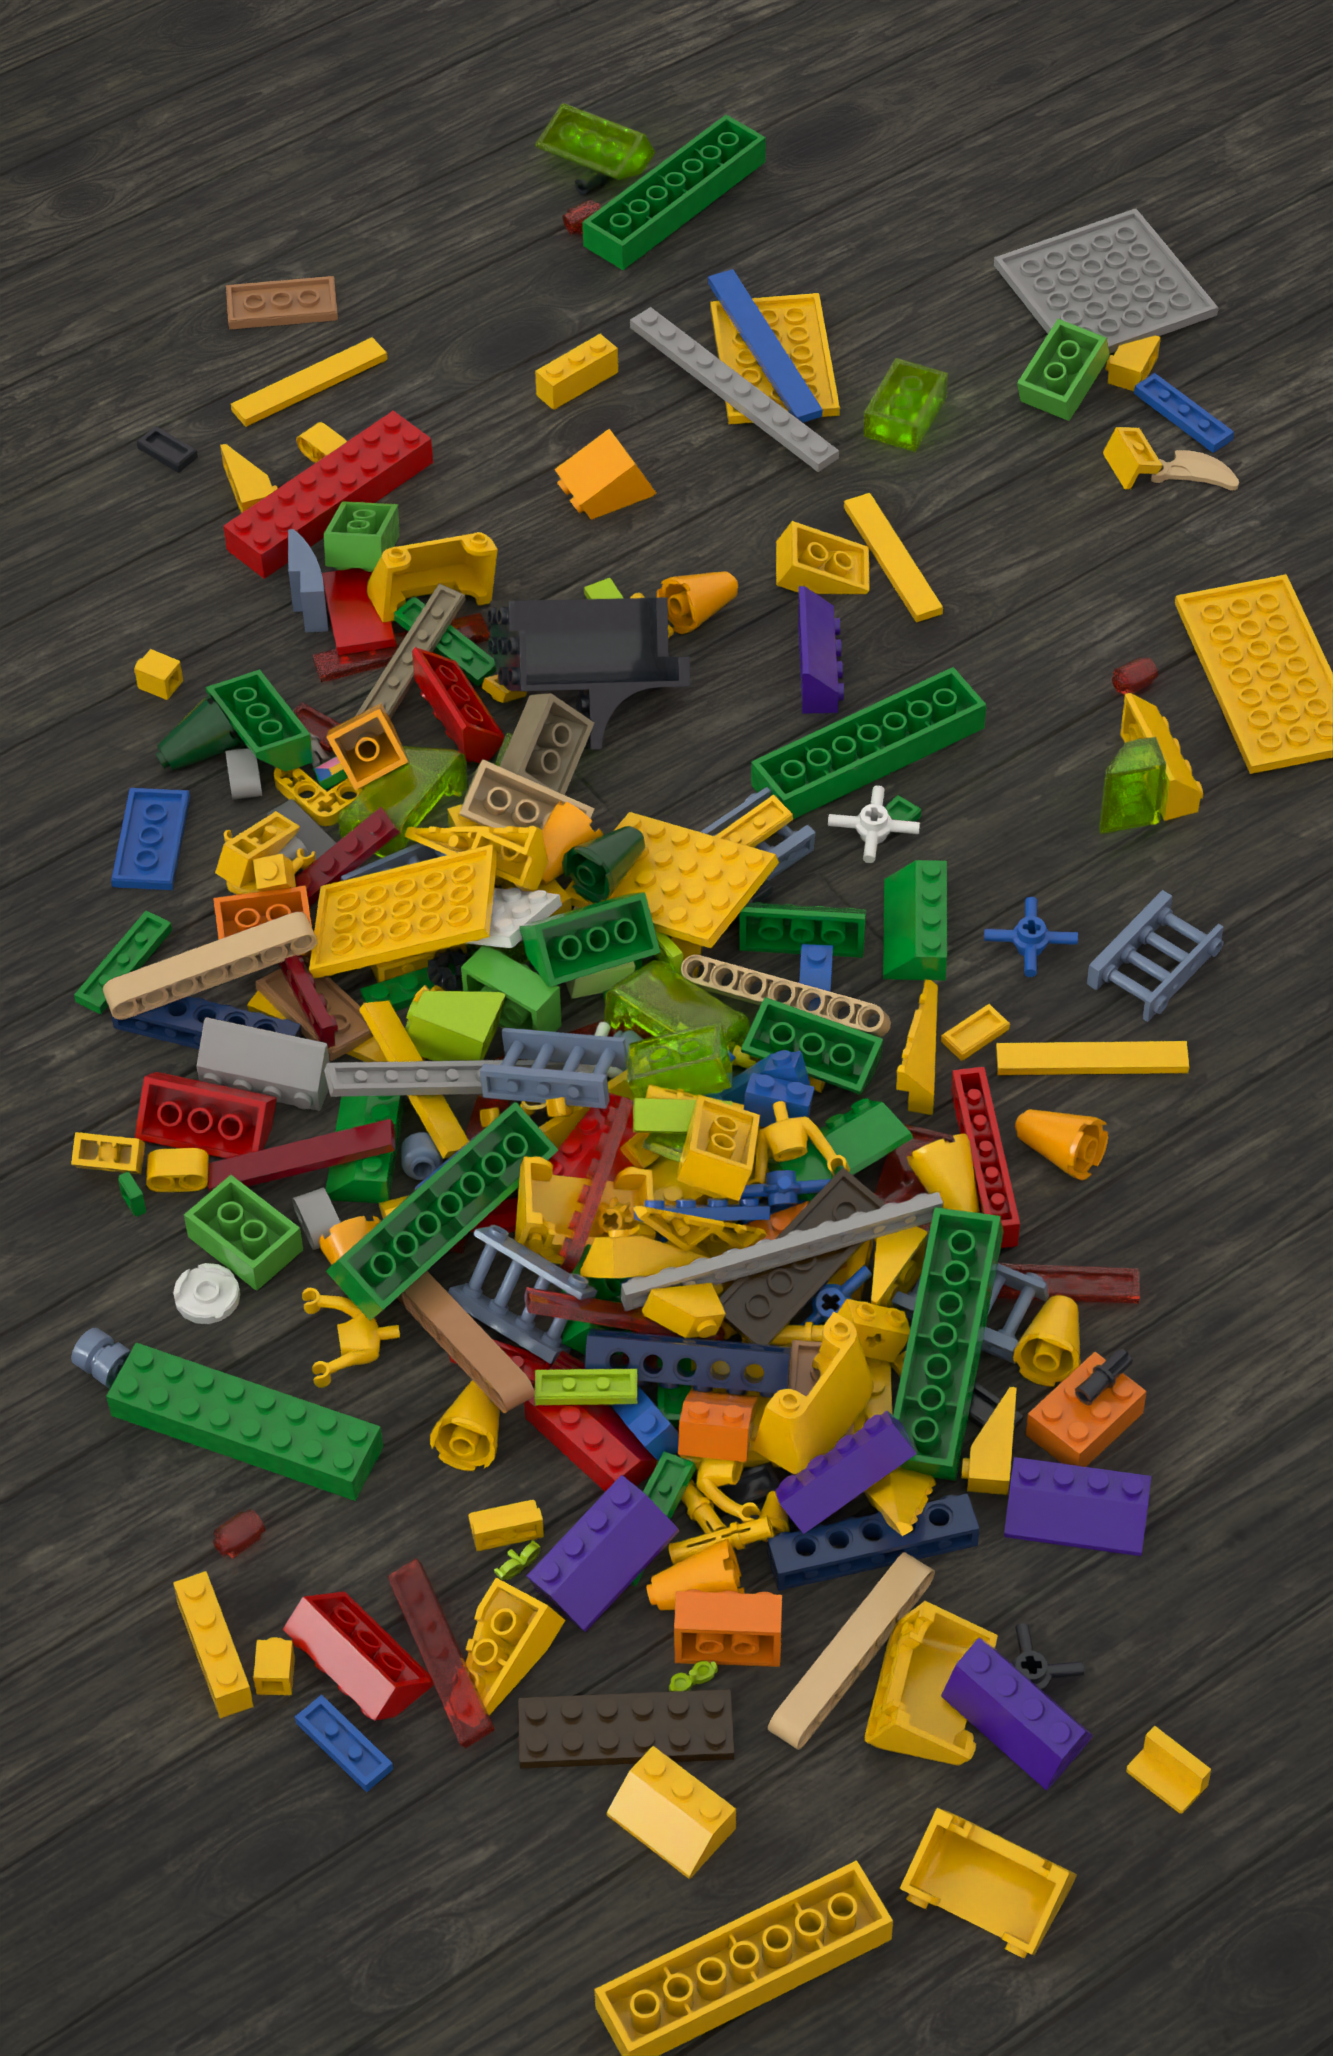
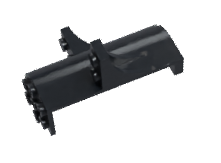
(585, 646)

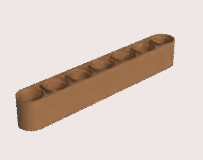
(467, 1343)

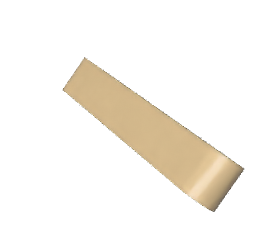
(209, 965)
(773, 987)
(850, 1651)

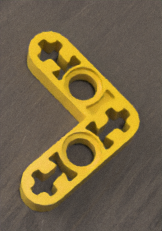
(320, 800)

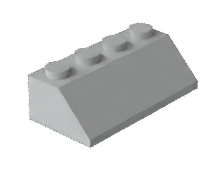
(264, 1063)

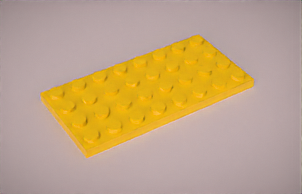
(1264, 670)

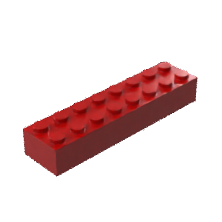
(355, 472)

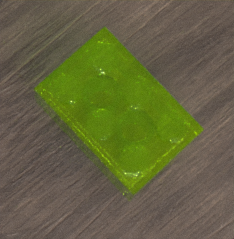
(905, 404)

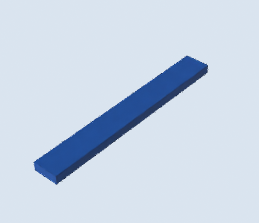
(765, 346)

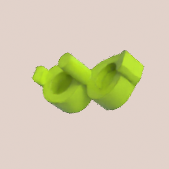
(518, 1563)
(700, 1673)

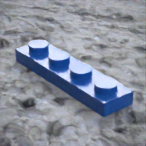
(1184, 412)
(716, 1209)

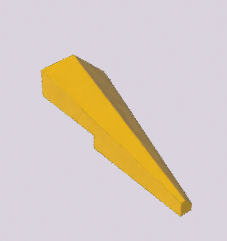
(519, 849)
(918, 1064)
(700, 1234)
(901, 1497)

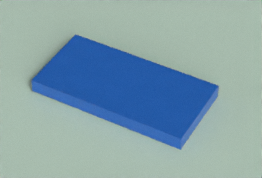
(151, 839)

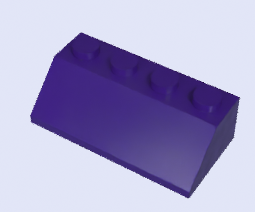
(818, 654)
(845, 1471)
(1077, 1506)
(602, 1553)
(1014, 1713)

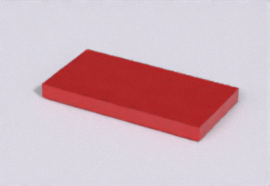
(352, 614)

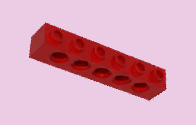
(978, 1121)

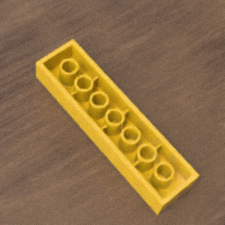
(744, 1963)

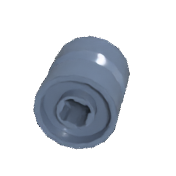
(99, 1356)

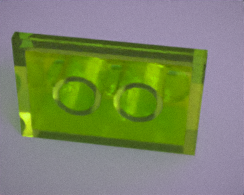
(1133, 787)
(683, 1059)

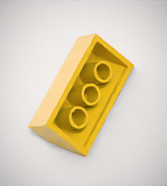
(1180, 791)

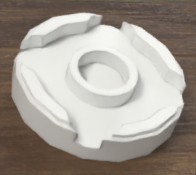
(206, 1293)

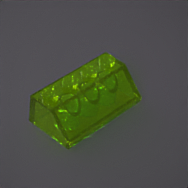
(596, 143)

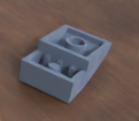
(306, 583)

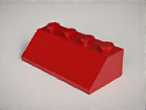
(457, 705)
(203, 1116)
(579, 1147)
(593, 1440)
(357, 1654)

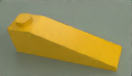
(632, 1256)
(508, 1640)

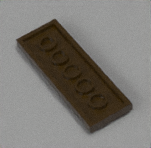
(769, 1300)
(624, 1728)

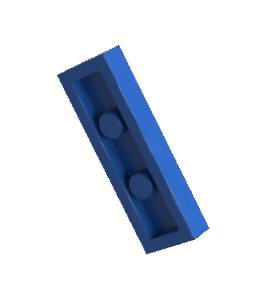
(344, 1743)

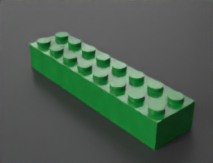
(674, 192)
(871, 743)
(439, 1212)
(947, 1337)
(245, 1421)

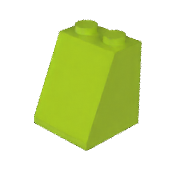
(454, 1024)

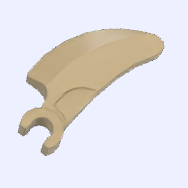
(1197, 467)

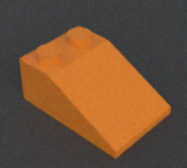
(716, 1425)

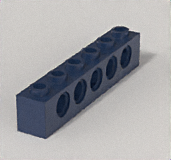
(183, 1021)
(671, 1349)
(862, 1555)

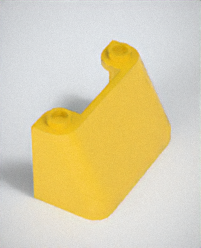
(416, 569)
(550, 1200)
(804, 1427)
(908, 1703)
(987, 1881)

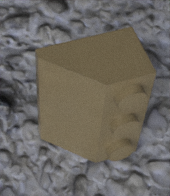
(547, 742)

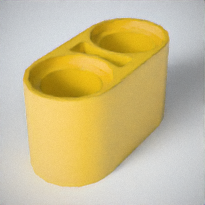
(319, 442)
(177, 1170)

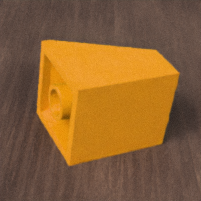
(603, 478)
(367, 746)

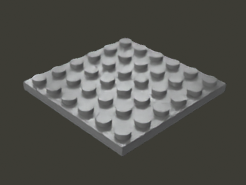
(1108, 280)

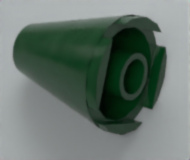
(197, 737)
(603, 862)

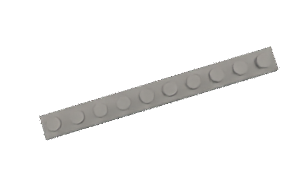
(734, 389)
(788, 1249)

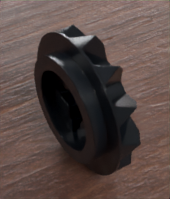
(439, 972)

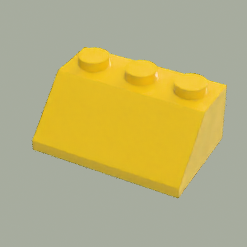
(672, 1812)

